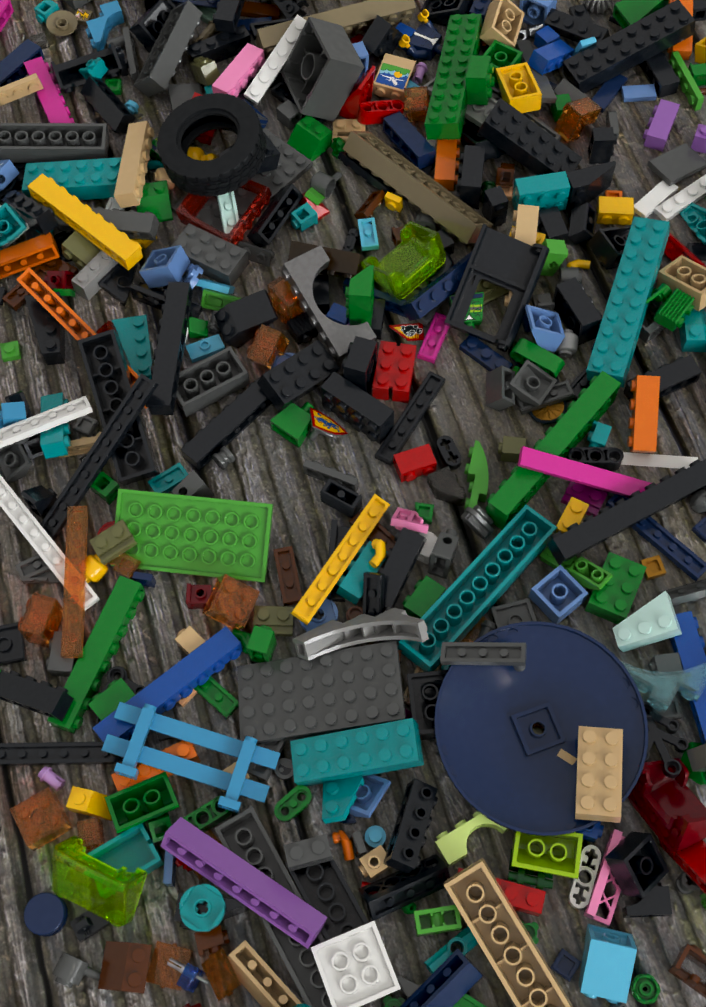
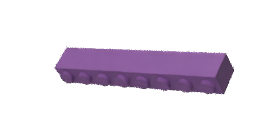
(244, 882)

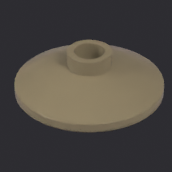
(61, 23)

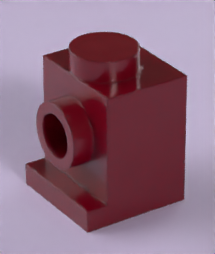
(59, 279)
(193, 600)

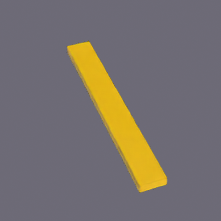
(340, 559)

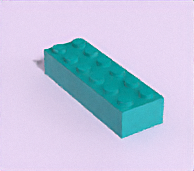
(81, 178)
(357, 752)

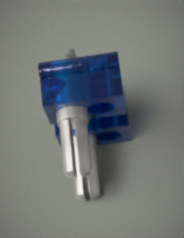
(189, 976)

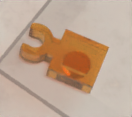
(125, 565)

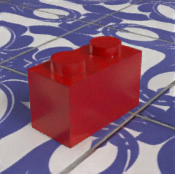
(414, 463)

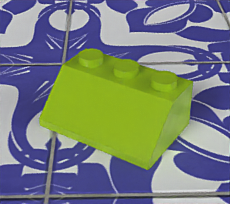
(548, 854)

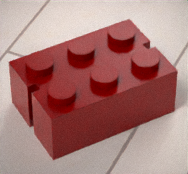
(394, 371)

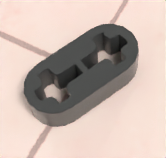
(612, 121)

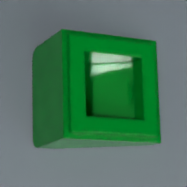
(197, 328)

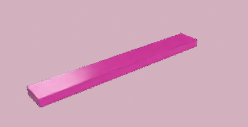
(579, 472)

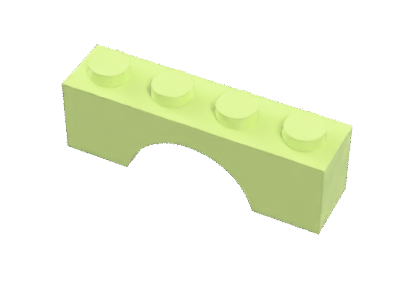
(453, 845)

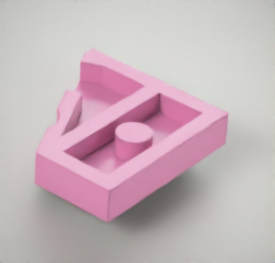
(409, 520)

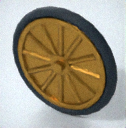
(549, 414)

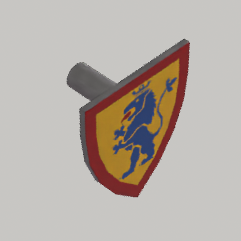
(324, 425)

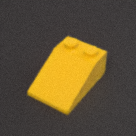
(519, 87)

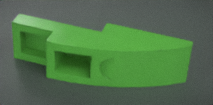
(477, 475)
(581, 569)

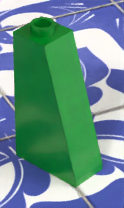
(630, 11)

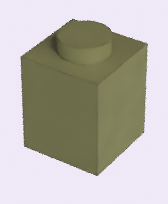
(510, 448)

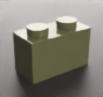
(205, 70)
(79, 250)

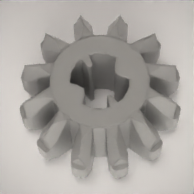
(597, 6)

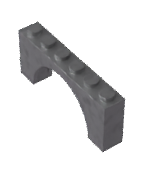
(300, 274)

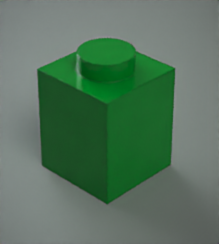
(557, 107)

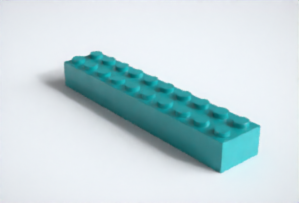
(627, 299)
(480, 586)

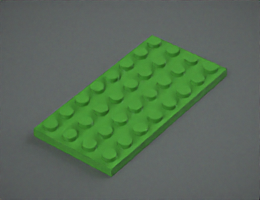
(197, 534)

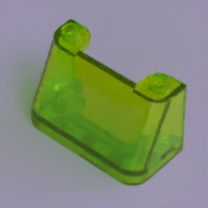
(410, 261)
(95, 884)

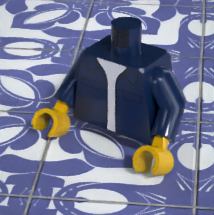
(425, 41)

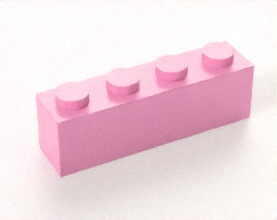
(240, 71)

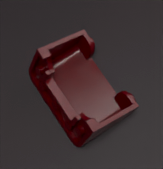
(669, 806)

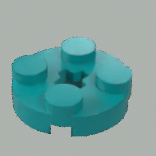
(189, 912)

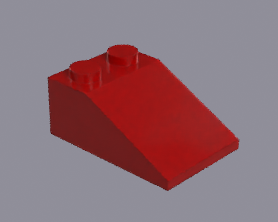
(360, 93)

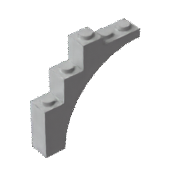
(334, 635)

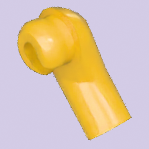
(583, 264)
(380, 550)

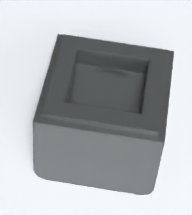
(407, 986)

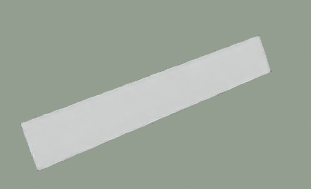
(656, 460)

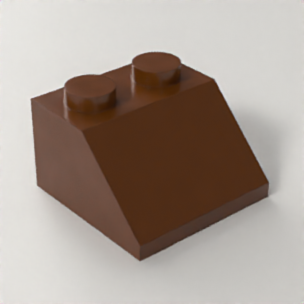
(125, 967)

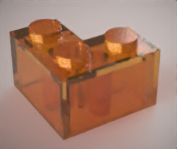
(575, 117)
(267, 346)

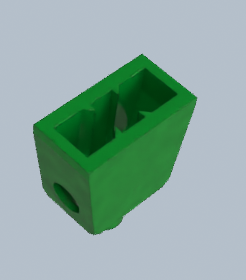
(293, 423)

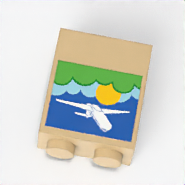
(393, 77)

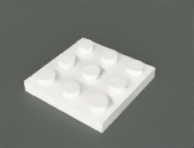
(355, 967)

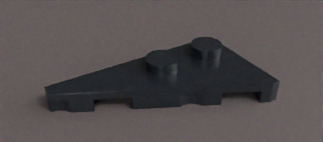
(118, 282)

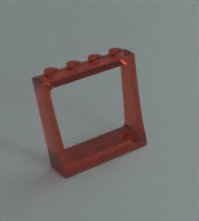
(193, 204)

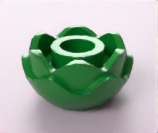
(337, 146)
(650, 983)

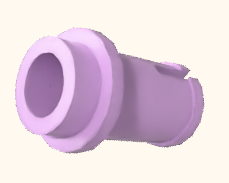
(421, 69)
(51, 778)

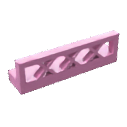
(600, 882)

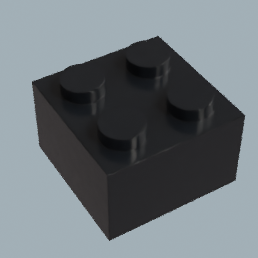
(381, 37)
(637, 864)

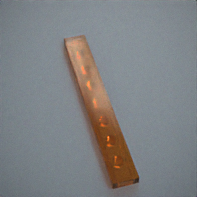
(74, 582)

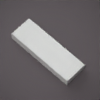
(654, 198)

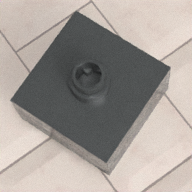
(322, 69)

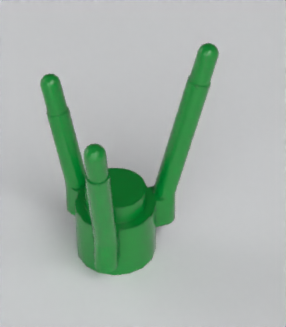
(660, 294)

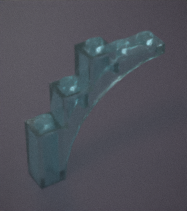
(665, 685)

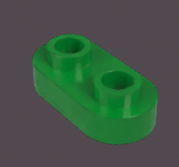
(292, 803)

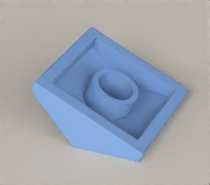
(369, 796)

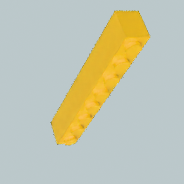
(86, 222)

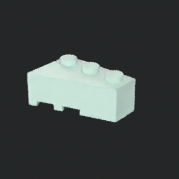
(648, 624)

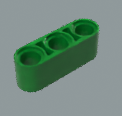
(539, 356)
(211, 810)

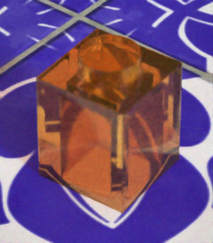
(91, 832)

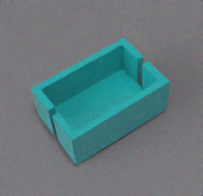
(542, 191)
(130, 849)

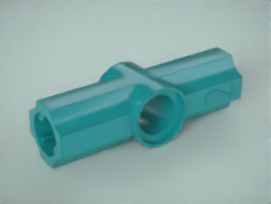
(464, 939)

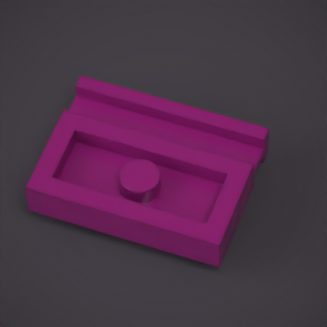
(586, 494)

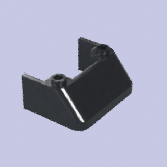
(68, 74)

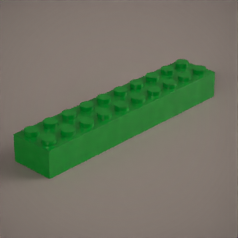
(449, 92)
(558, 440)

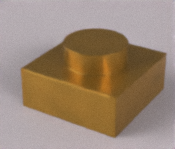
(654, 567)

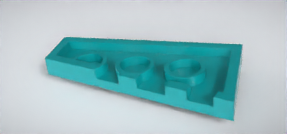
(136, 342)

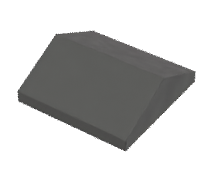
(532, 384)
(14, 462)

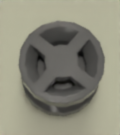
(223, 458)

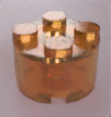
(416, 103)

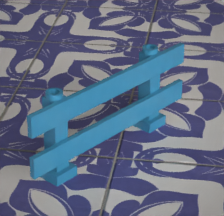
(235, 784)

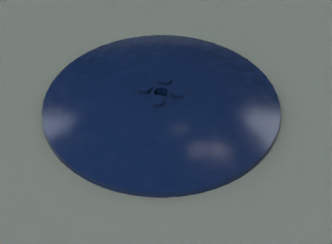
(489, 715)

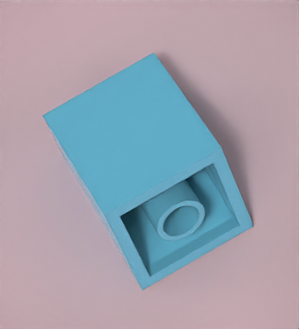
(607, 964)

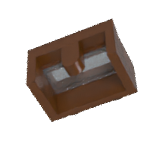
(691, 968)

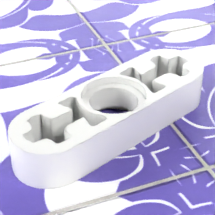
(575, 890)

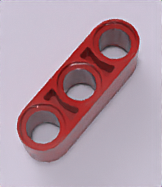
(374, 111)

